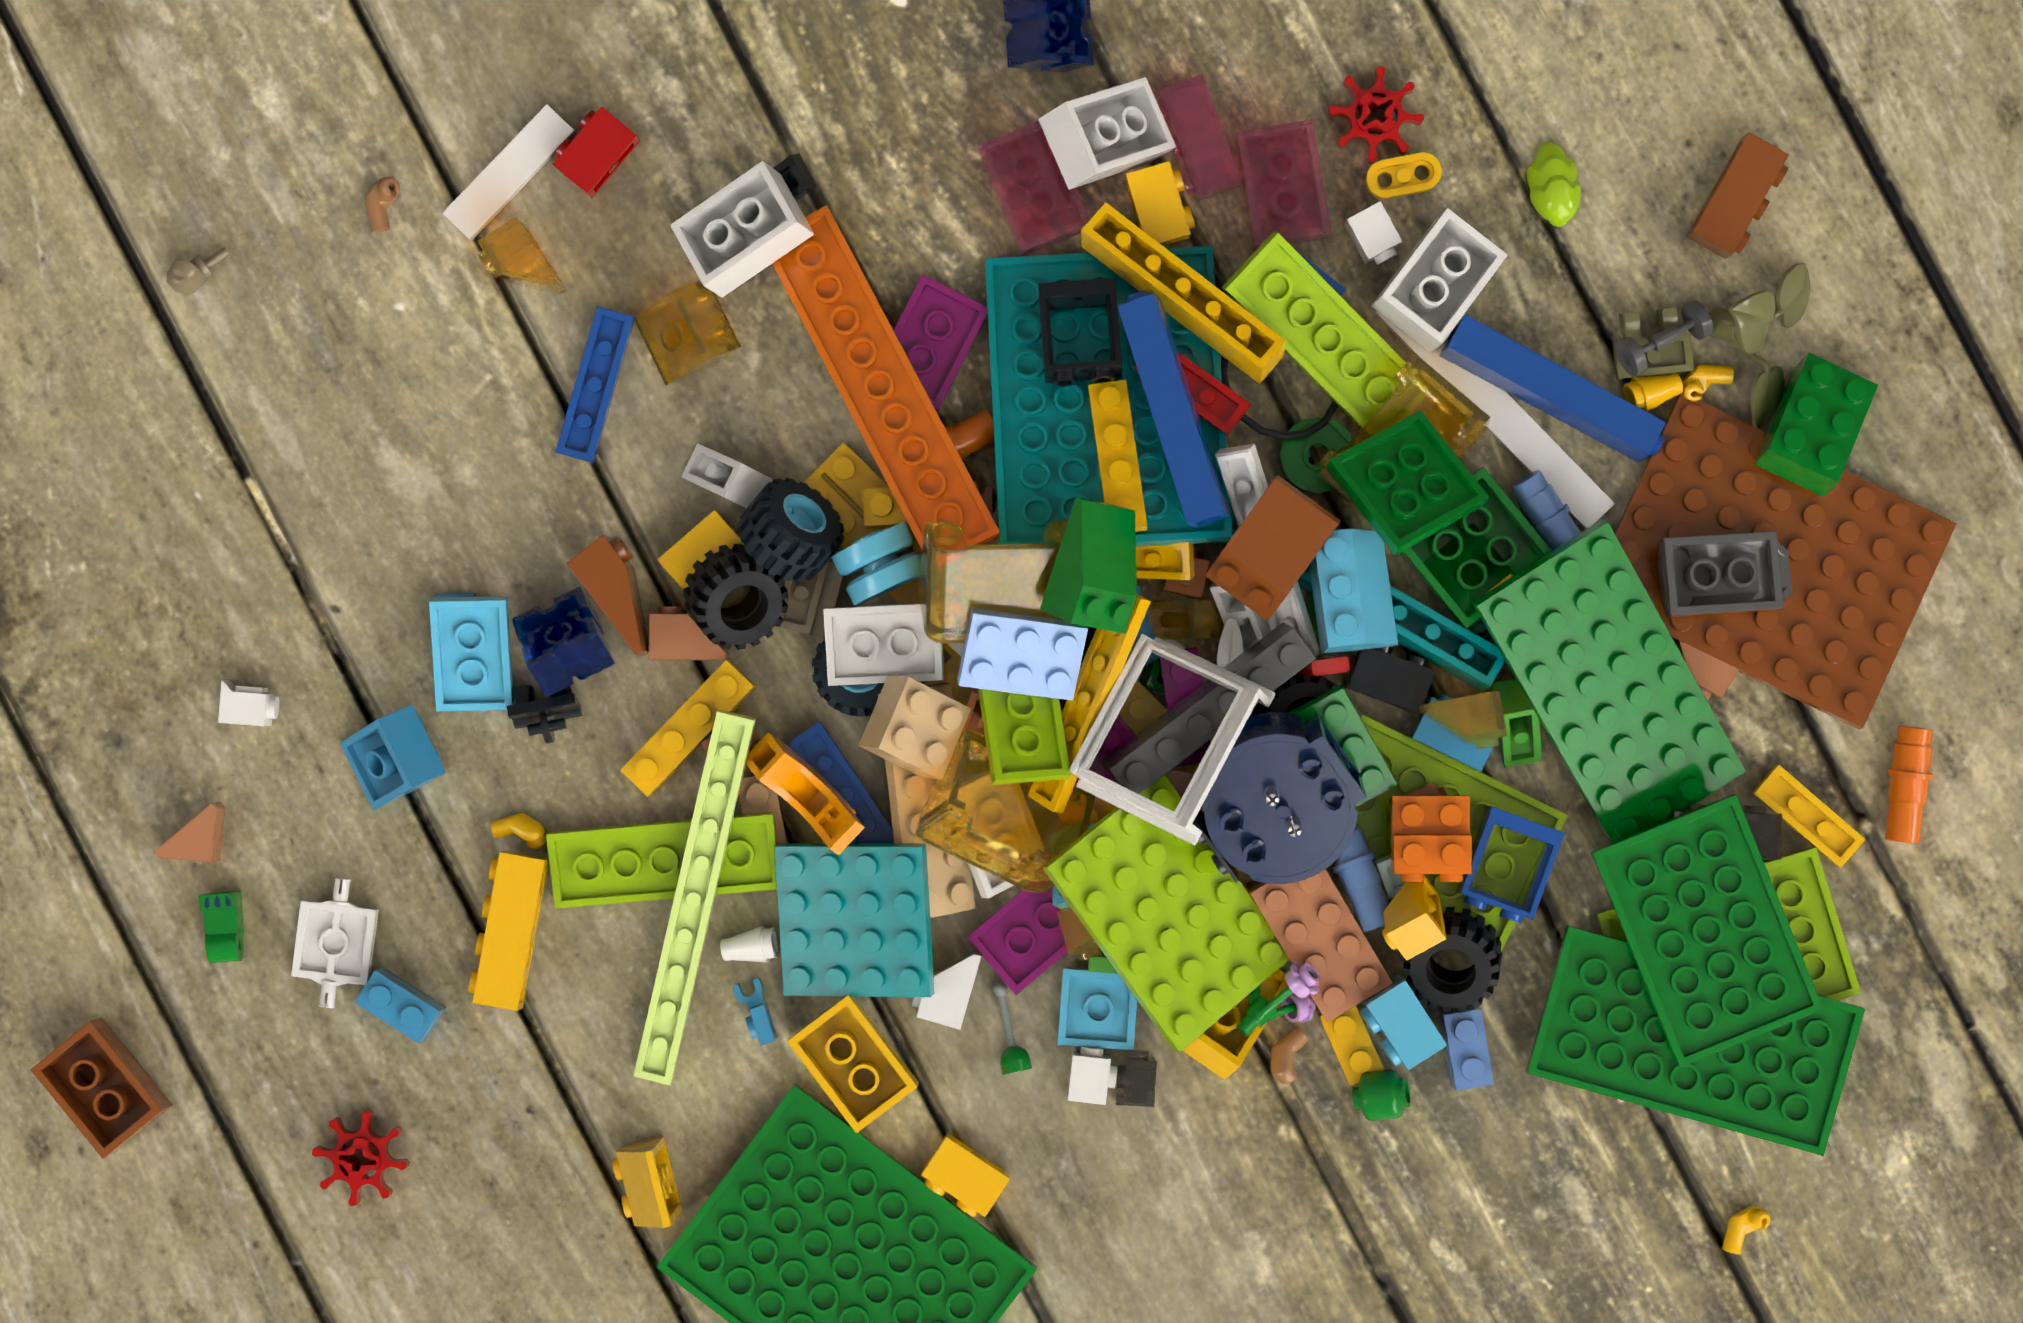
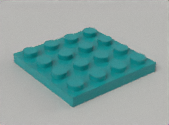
(854, 920)

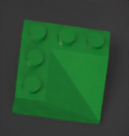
(1476, 552)

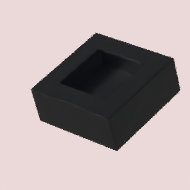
(796, 175)

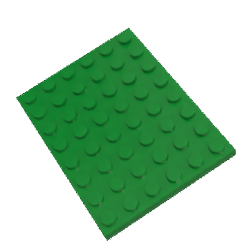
(838, 1233)

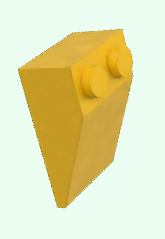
(1223, 1044)
(648, 1183)

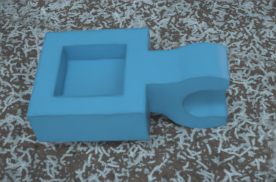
(760, 1022)

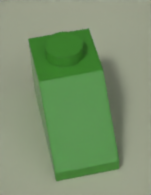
(1522, 726)

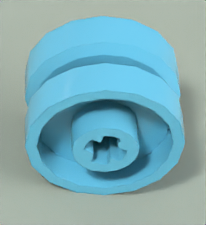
(878, 560)

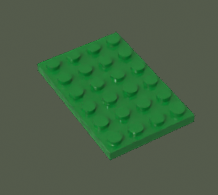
(1707, 930)

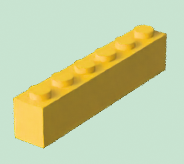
(1183, 293)

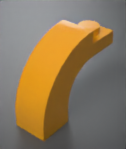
(805, 791)

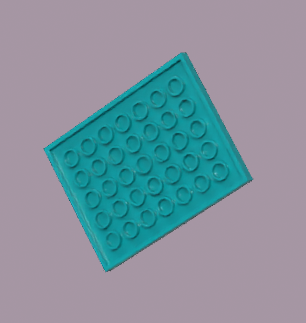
(1047, 430)

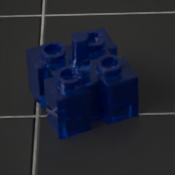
(1048, 34)
(563, 641)

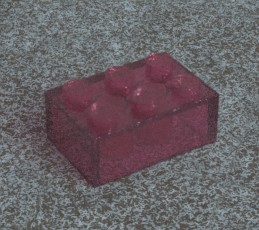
(1283, 183)
(1032, 189)

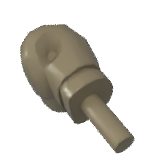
(190, 275)

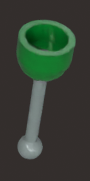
(1014, 1057)

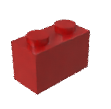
(595, 151)

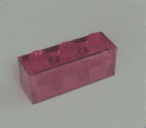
(1198, 139)

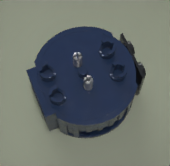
(1281, 801)

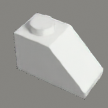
(724, 476)
(951, 991)

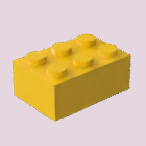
(853, 1062)

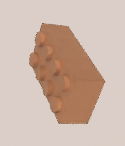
(1321, 931)

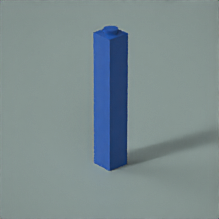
(1553, 389)
(1173, 409)

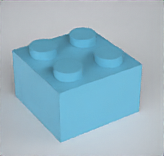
(1403, 1023)

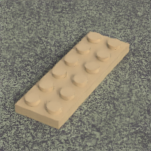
(948, 876)

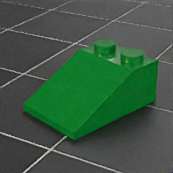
(1095, 568)

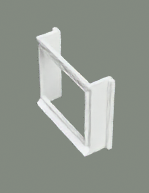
(1178, 821)

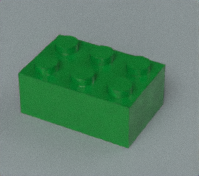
(1816, 424)

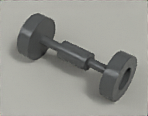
(1695, 320)

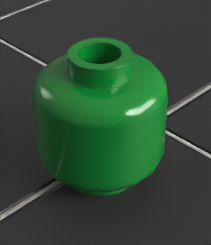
(1381, 1095)

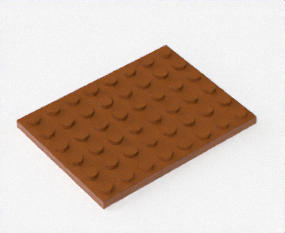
(1853, 560)

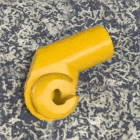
(1703, 376)
(522, 826)

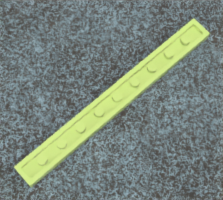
(694, 896)

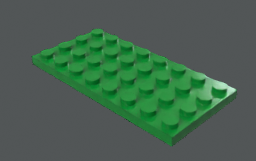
(1609, 684)
(1607, 1039)

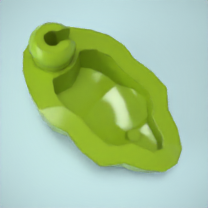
(1554, 184)

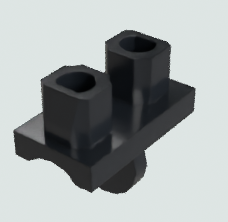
(545, 714)

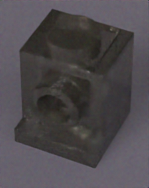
(1137, 1079)

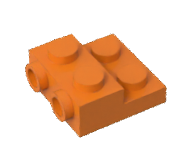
(1430, 837)

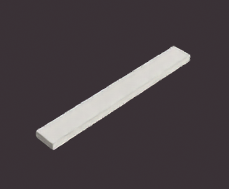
(1519, 435)

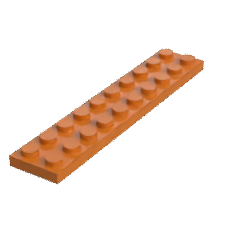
(880, 384)

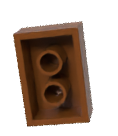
(101, 1087)

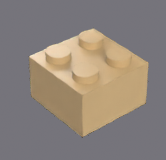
(914, 727)

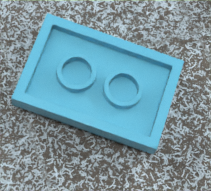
(471, 653)

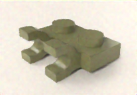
(1669, 359)

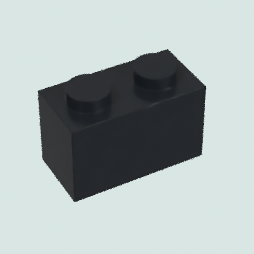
(1391, 678)

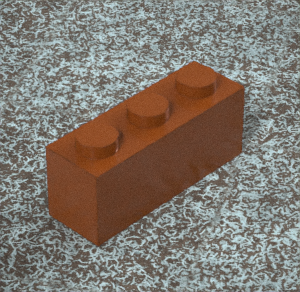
(1739, 196)

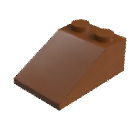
(1272, 548)
(613, 585)

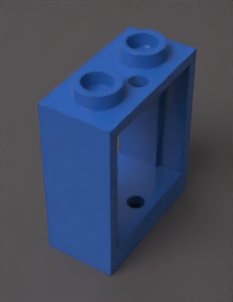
(1511, 910)

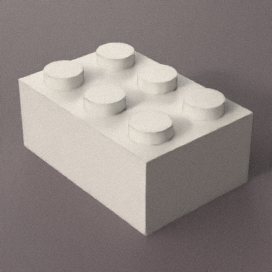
(1107, 133)
(742, 229)
(1439, 280)

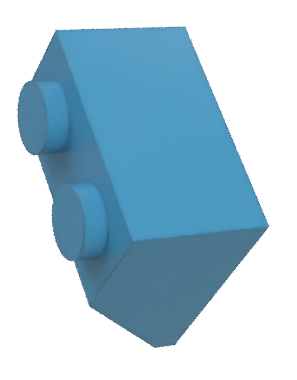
(392, 757)

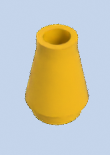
(1652, 391)

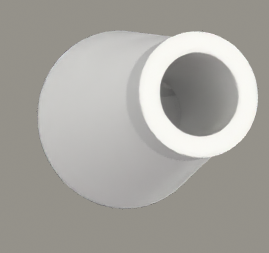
(753, 945)

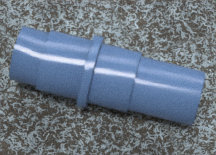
(1544, 509)
(1362, 882)

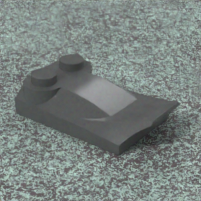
(1723, 573)

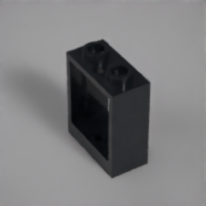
(1075, 296)

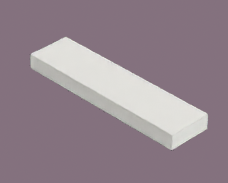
(508, 172)

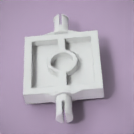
(334, 942)

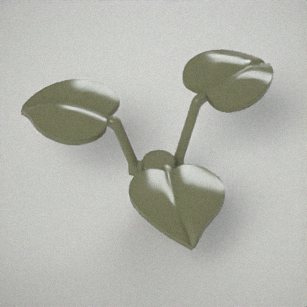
(1746, 330)

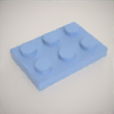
(1022, 654)

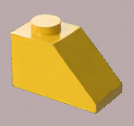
(1414, 919)

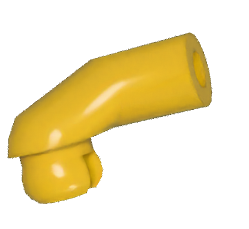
(1742, 1224)

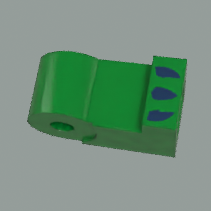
(223, 926)

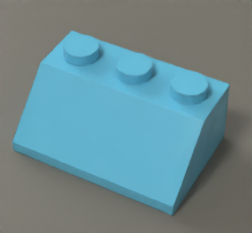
(1352, 593)

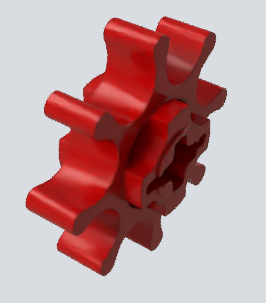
(1364, 100)
(348, 1168)

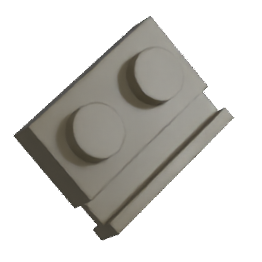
(809, 599)

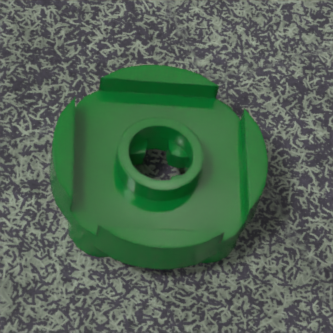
(1295, 454)

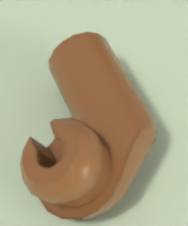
(379, 200)
(1283, 1056)

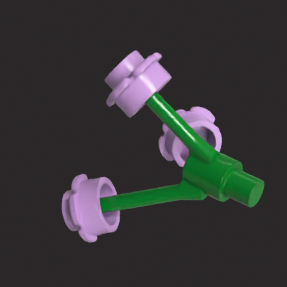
(1294, 1000)

